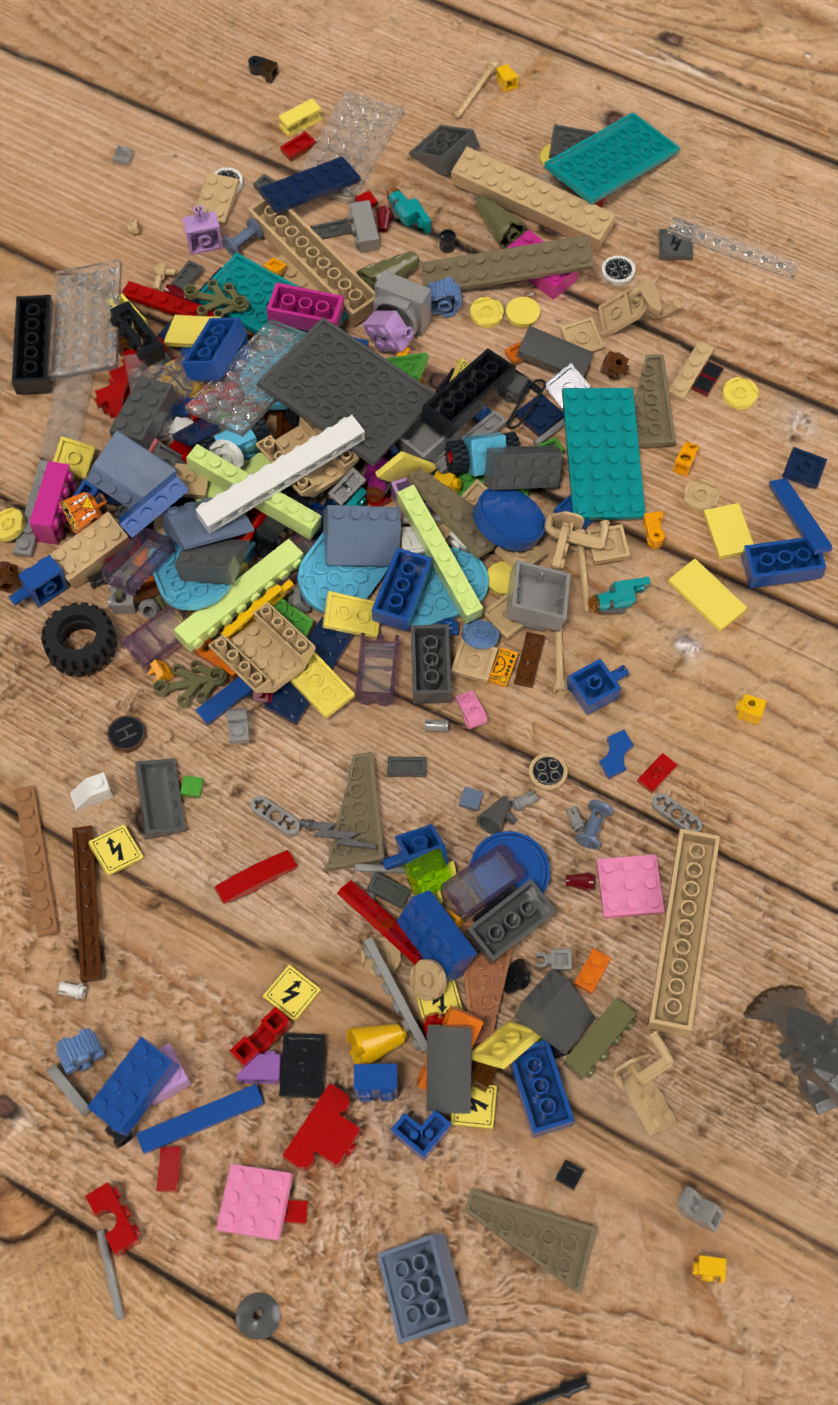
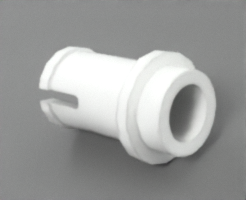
(72, 990)

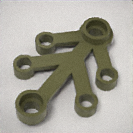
(237, 303)
(192, 682)

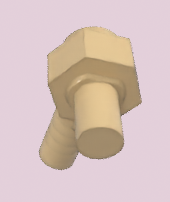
(162, 271)

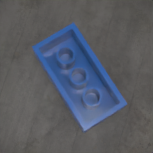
(214, 349)
(781, 563)
(402, 589)
(436, 934)
(133, 1086)
(541, 1090)

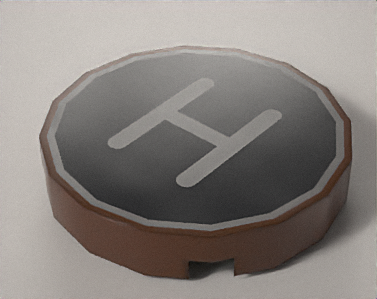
(126, 734)

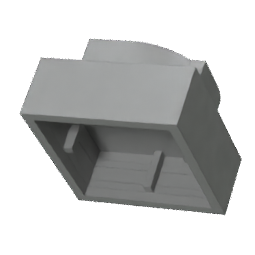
(407, 298)
(423, 441)
(537, 596)

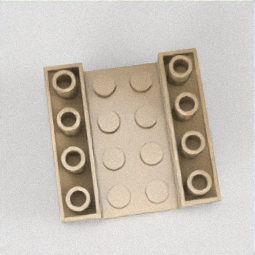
(319, 479)
(266, 651)

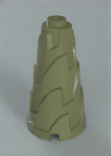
(500, 222)
(398, 265)

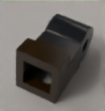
(264, 68)

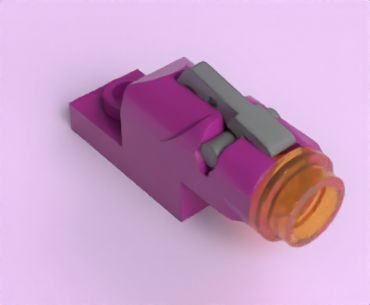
(377, 487)

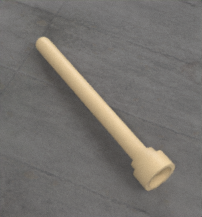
(490, 69)
(583, 573)
(560, 686)

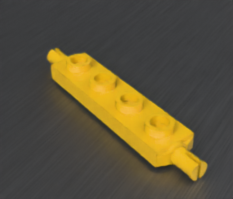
(245, 619)

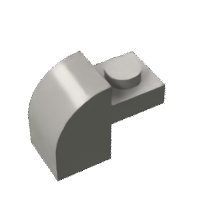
(238, 725)
(700, 1210)

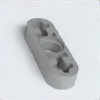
(274, 808)
(661, 810)
(68, 1090)

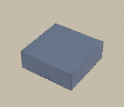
(471, 799)

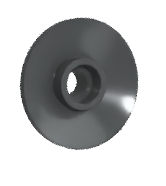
(269, 1319)

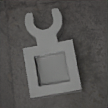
(558, 960)

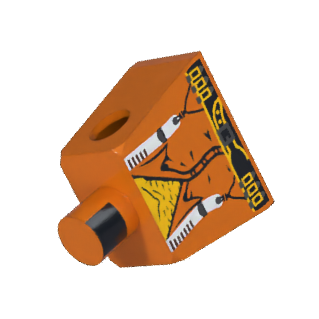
(82, 510)

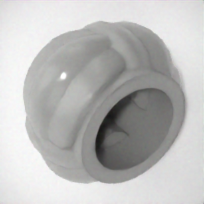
(149, 608)

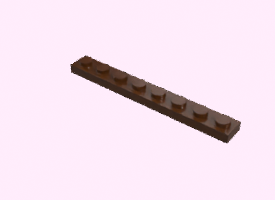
(87, 905)

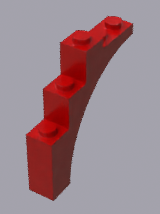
(114, 396)

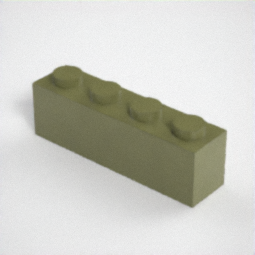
(599, 1039)

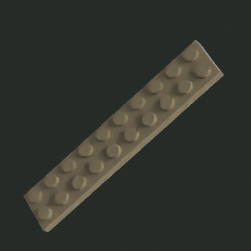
(512, 263)

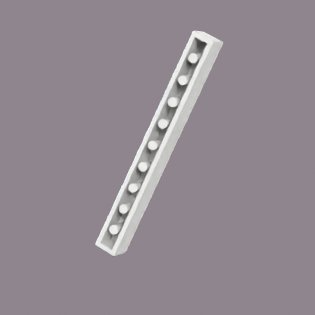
(280, 474)

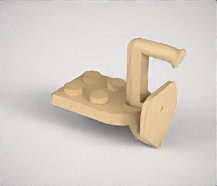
(631, 305)
(564, 532)
(643, 1091)

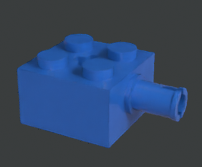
(41, 583)
(596, 685)
(413, 845)

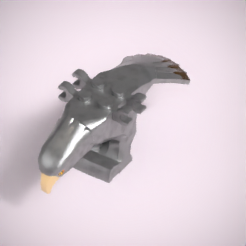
(807, 1042)

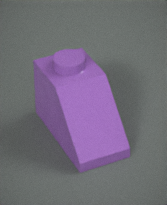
(262, 1069)

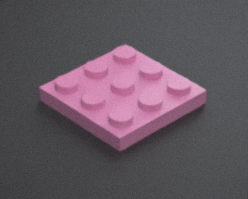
(630, 886)
(254, 1202)

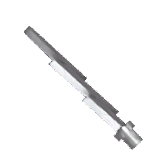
(326, 832)

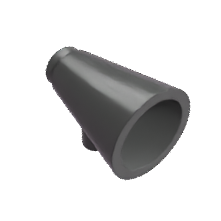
(494, 817)

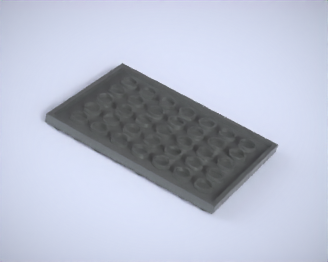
(337, 377)

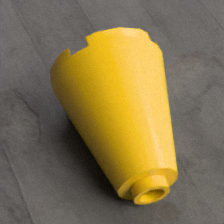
(374, 1042)

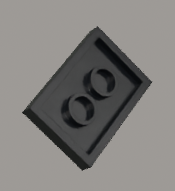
(302, 1065)

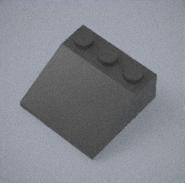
(444, 147)
(212, 562)
(555, 1012)

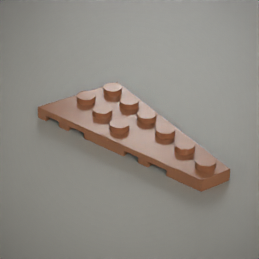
(484, 987)

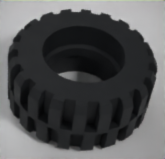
(72, 619)

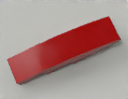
(255, 876)

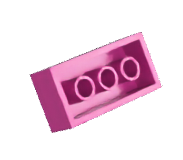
(550, 285)
(304, 307)
(47, 515)

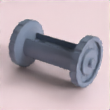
(233, 244)
(589, 836)

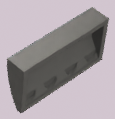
(552, 352)
(159, 798)
(449, 1068)

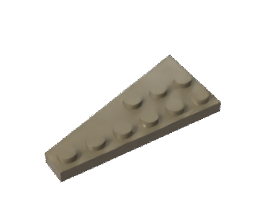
(653, 405)
(453, 510)
(359, 814)
(546, 1239)

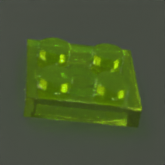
(427, 872)

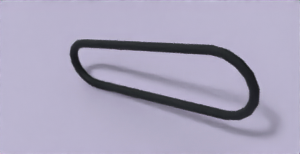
(537, 380)

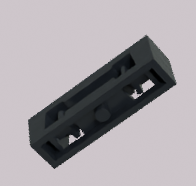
(122, 318)

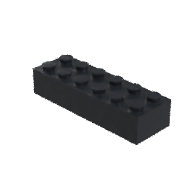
(32, 344)
(467, 393)

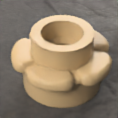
(133, 227)

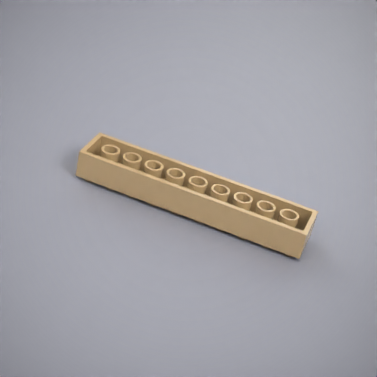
(531, 197)
(314, 259)
(683, 933)

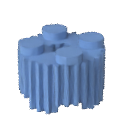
(445, 297)
(79, 1051)

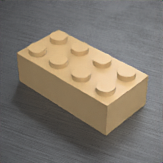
(89, 549)

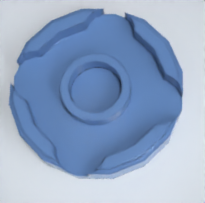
(480, 634)

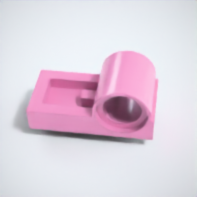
(472, 710)

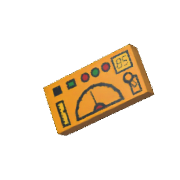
(503, 667)

